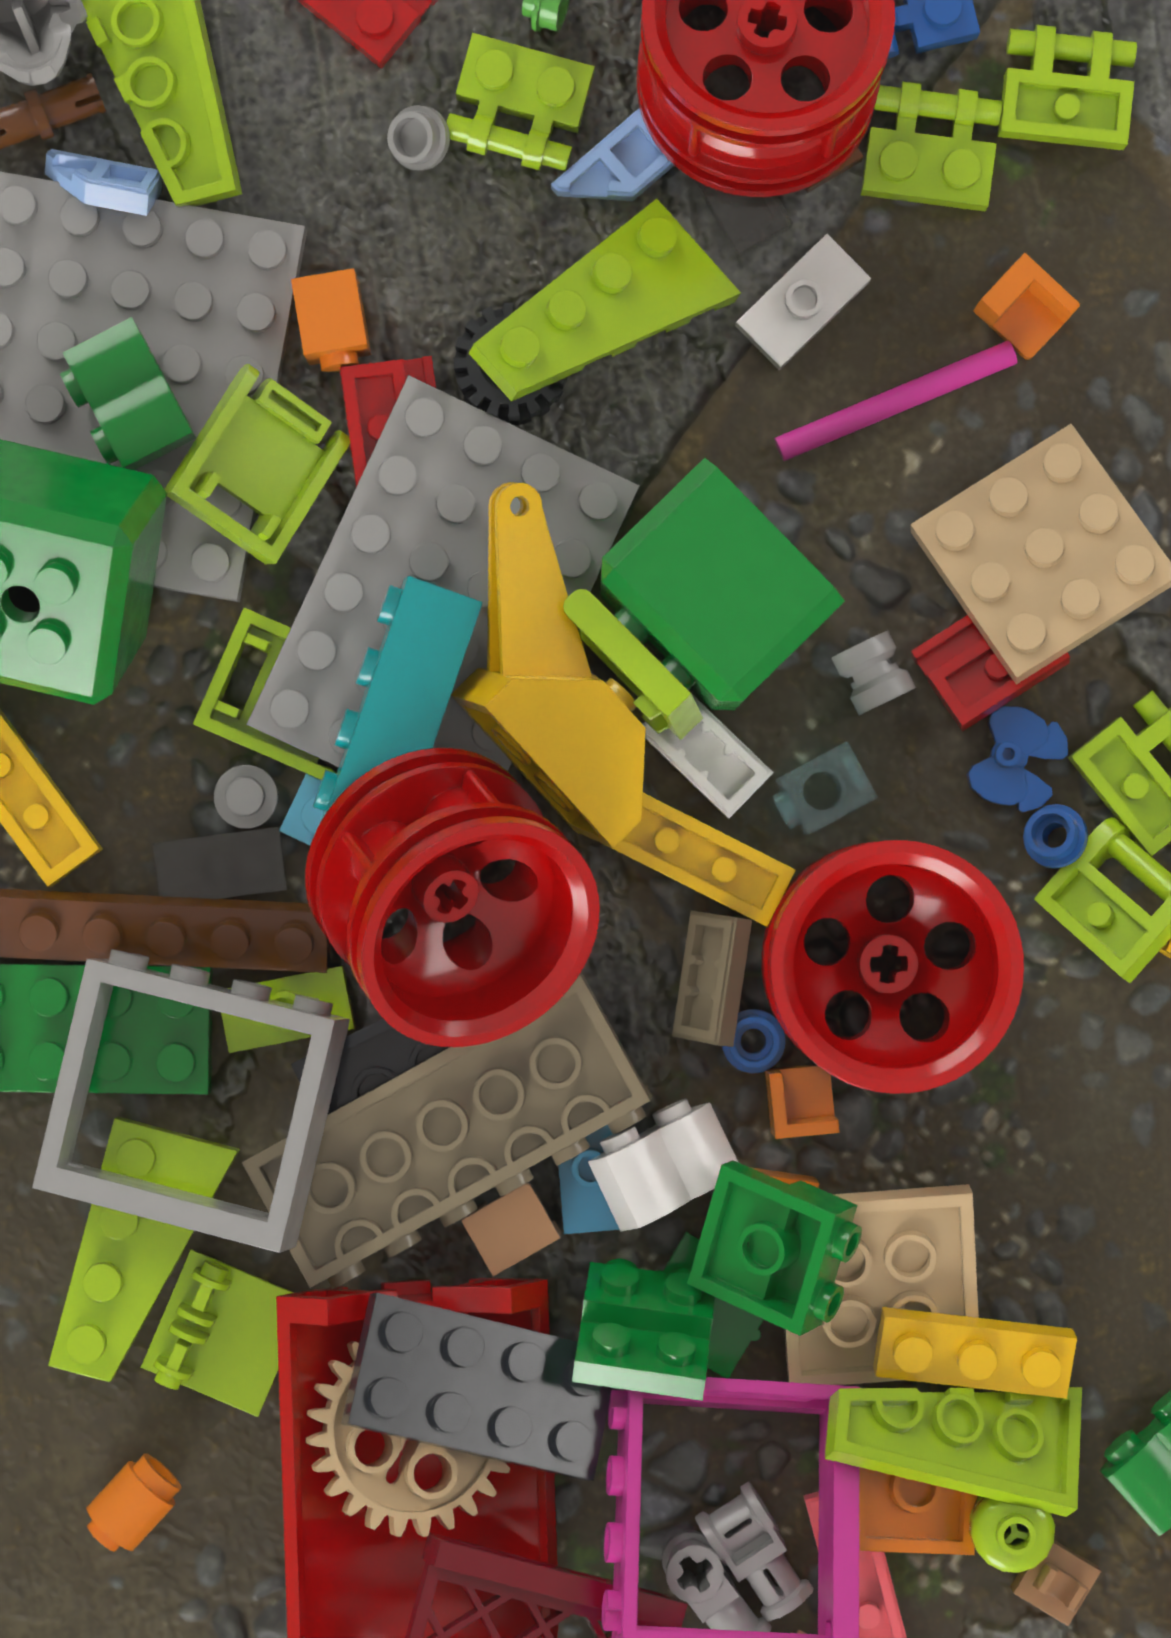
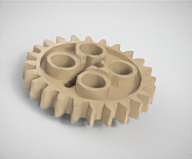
(367, 1483)

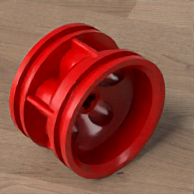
(765, 138)
(417, 842)
(975, 995)

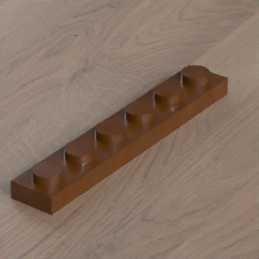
(162, 928)

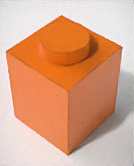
(331, 319)

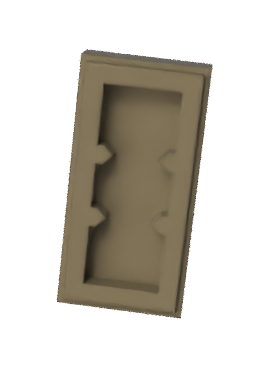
(712, 978)

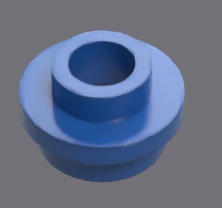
(1043, 823)
(772, 1048)

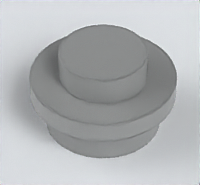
(418, 137)
(246, 796)

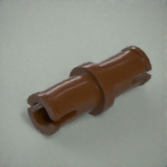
(49, 110)

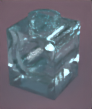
(851, 783)

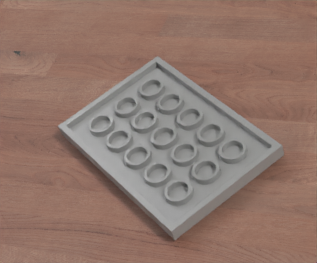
(428, 519)

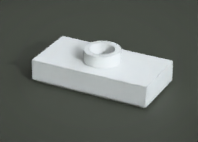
(803, 302)
(713, 761)

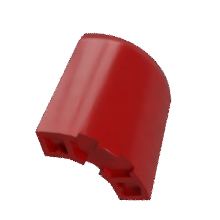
(365, 1580)

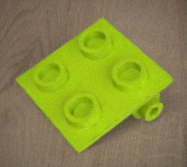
(218, 1334)

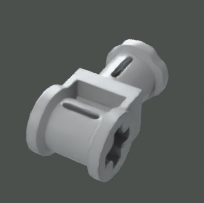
(749, 1543)
(711, 1592)

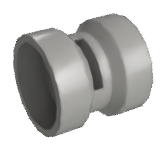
(873, 673)

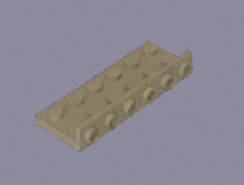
(456, 1131)

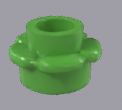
(546, 13)

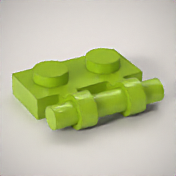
(524, 85)
(1067, 106)
(927, 166)
(1128, 775)

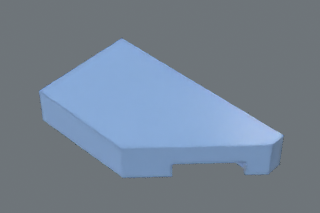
(617, 166)
(105, 181)

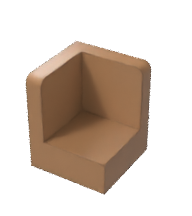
(510, 1228)

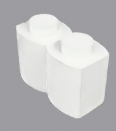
(663, 1166)

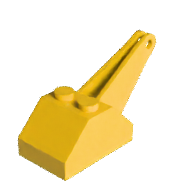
(538, 693)

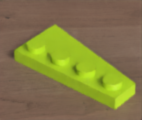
(173, 90)
(618, 294)
(130, 1256)
(964, 1440)

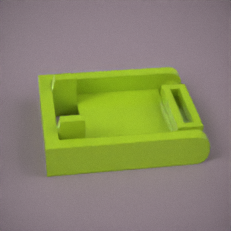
(261, 456)
(659, 693)
(231, 722)

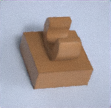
(1057, 1583)

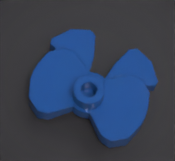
(1002, 775)

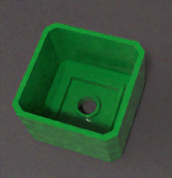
(89, 552)
(715, 588)

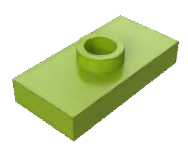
(327, 987)

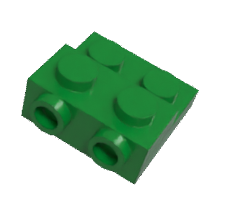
(775, 1248)
(644, 1331)

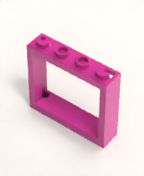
(837, 1508)

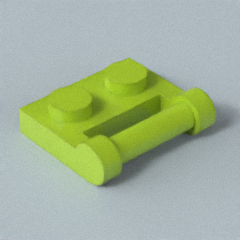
(1101, 912)

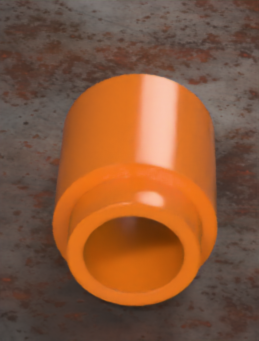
(132, 1503)

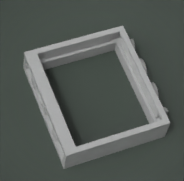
(249, 1000)

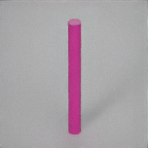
(896, 400)

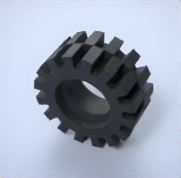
(480, 389)

